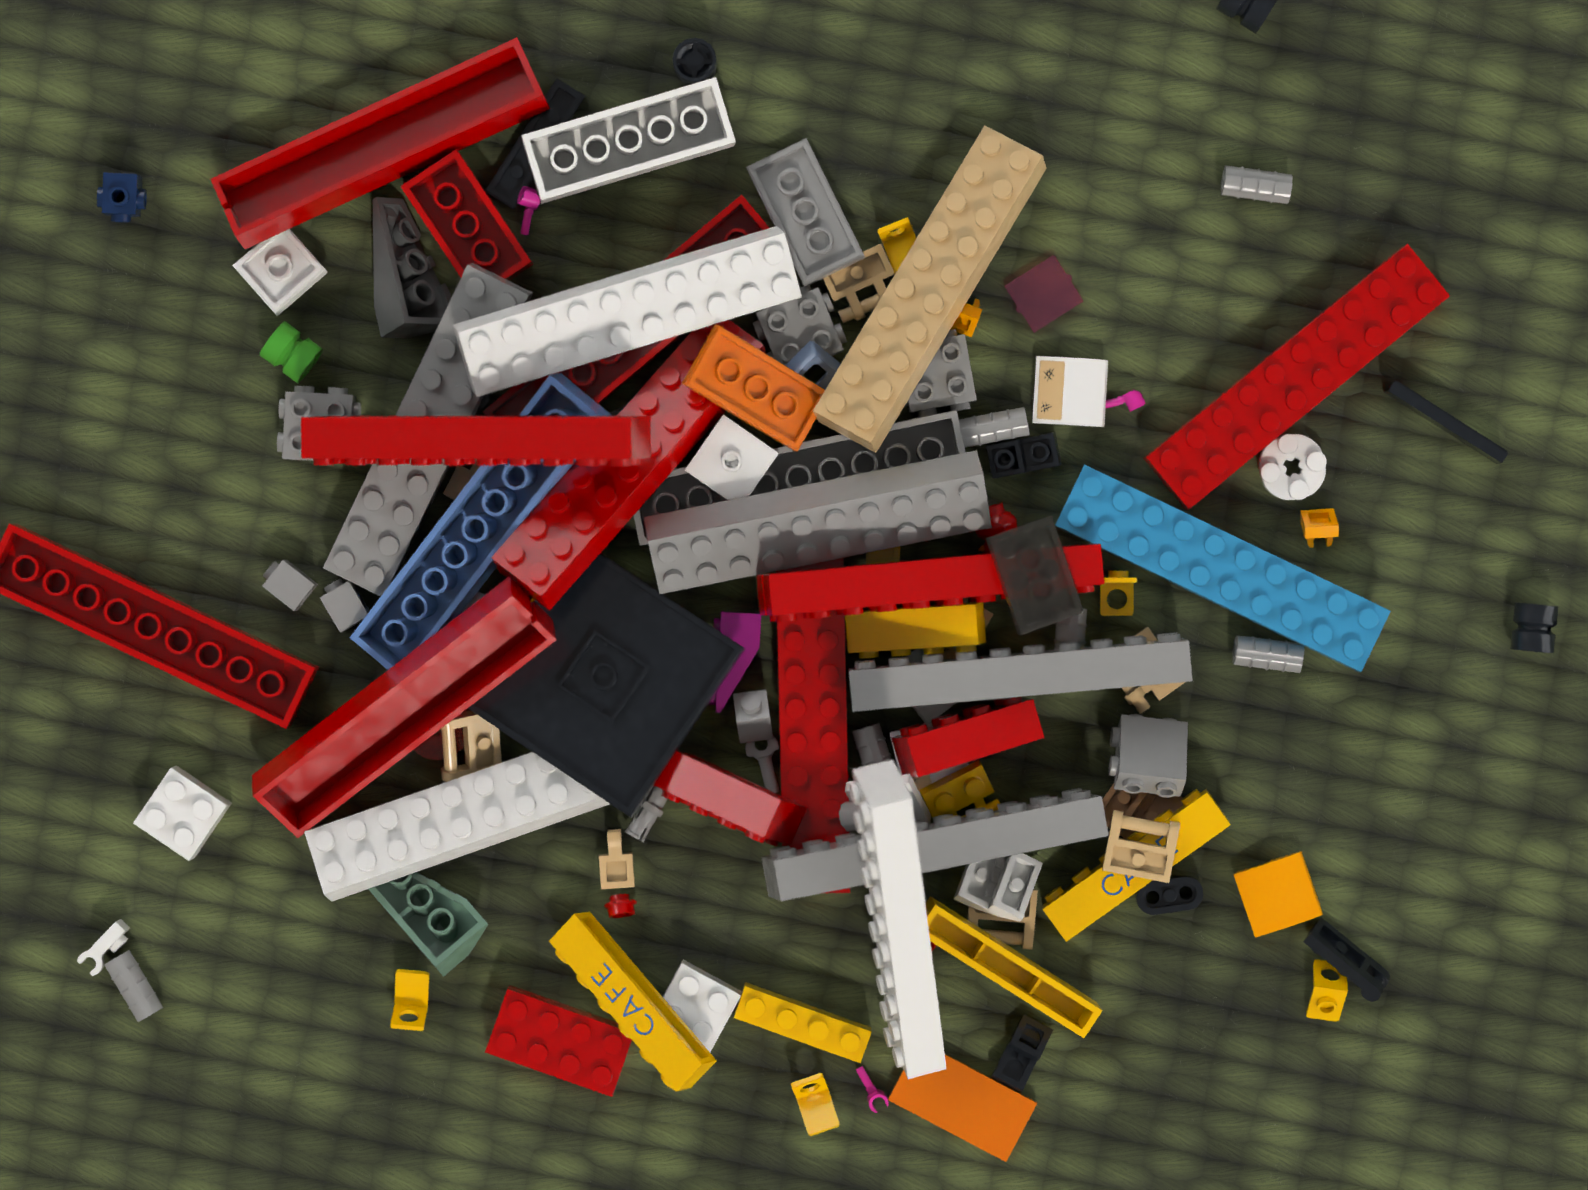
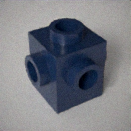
(113, 187)

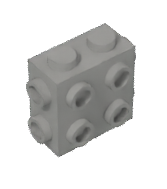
(796, 323)
(946, 380)
(306, 403)
(1149, 755)

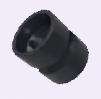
(1251, 12)
(694, 61)
(1534, 627)

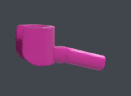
(529, 198)
(1132, 399)
(871, 1089)

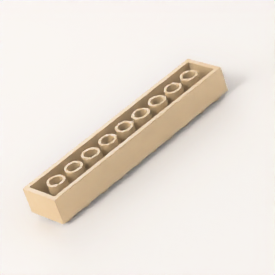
(930, 289)

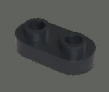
(1169, 897)

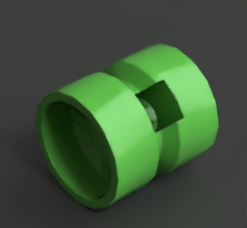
(291, 352)

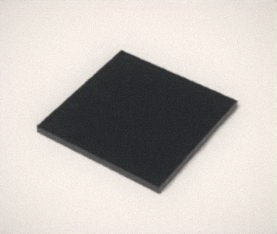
(614, 685)

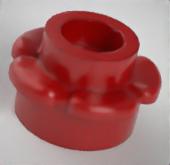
(620, 906)

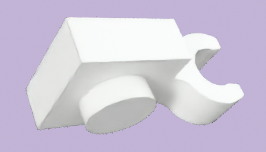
(110, 940)

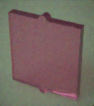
(1043, 293)

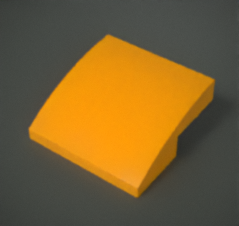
(1278, 894)

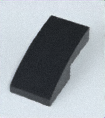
(1021, 1053)

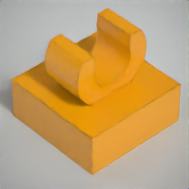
(968, 318)
(1319, 524)

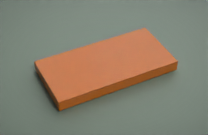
(754, 387)
(967, 1106)

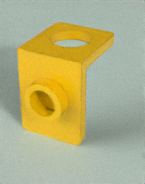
(897, 242)
(1121, 581)
(1327, 995)
(410, 998)
(815, 1104)

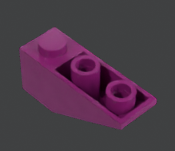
(744, 630)

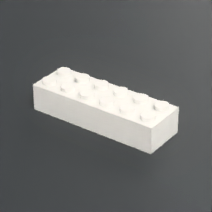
(628, 140)

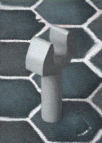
(765, 762)

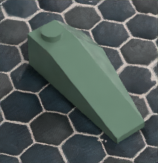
(433, 918)

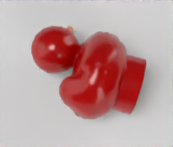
(1000, 521)

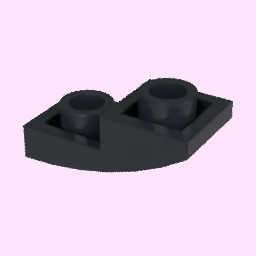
(1023, 455)

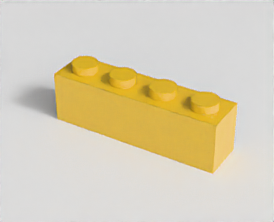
(916, 629)
(802, 1022)

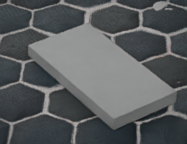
(807, 212)

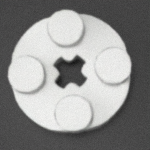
(1311, 462)

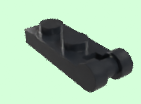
(1348, 959)

